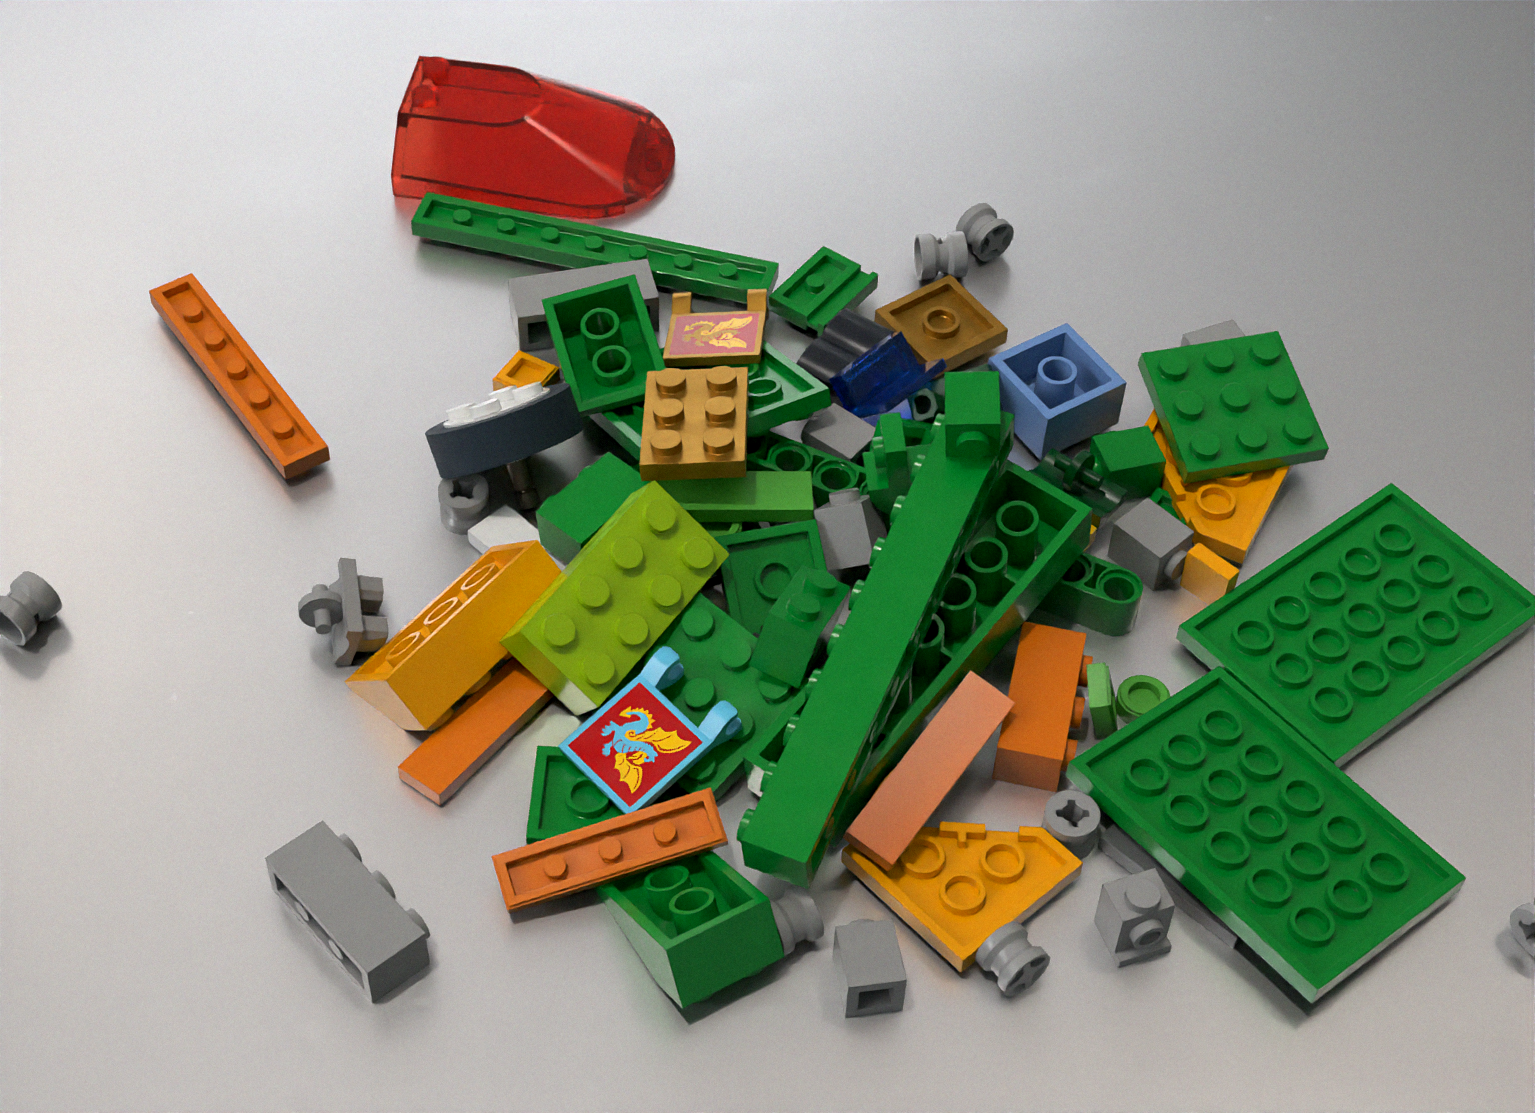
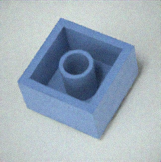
(1058, 390)

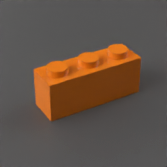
(1044, 686)

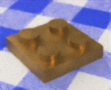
(943, 323)

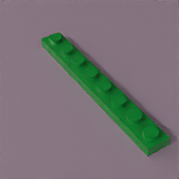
(587, 245)

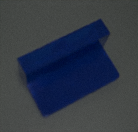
(883, 377)

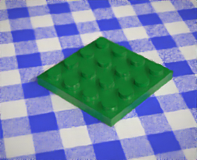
(777, 394)

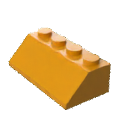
(454, 638)

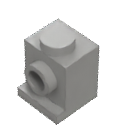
(1135, 917)

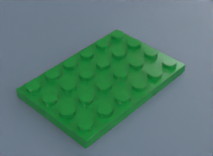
(1362, 623)
(1266, 831)

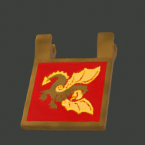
(716, 336)

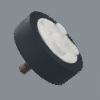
(505, 432)

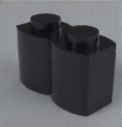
(839, 345)

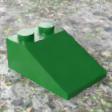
(604, 343)
(695, 925)

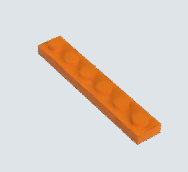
(240, 376)

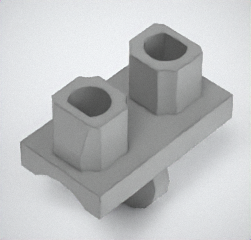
(339, 612)

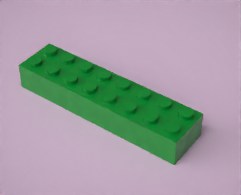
(1010, 564)

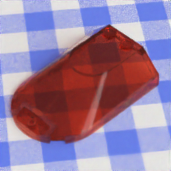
(525, 142)

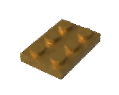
(695, 424)

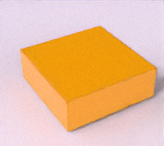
(524, 370)
(1207, 574)

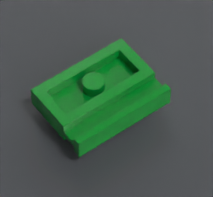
(822, 290)

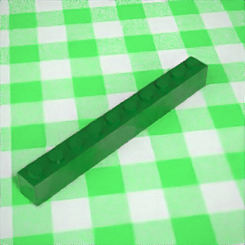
(868, 660)

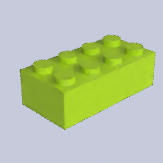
(615, 598)

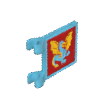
(642, 740)

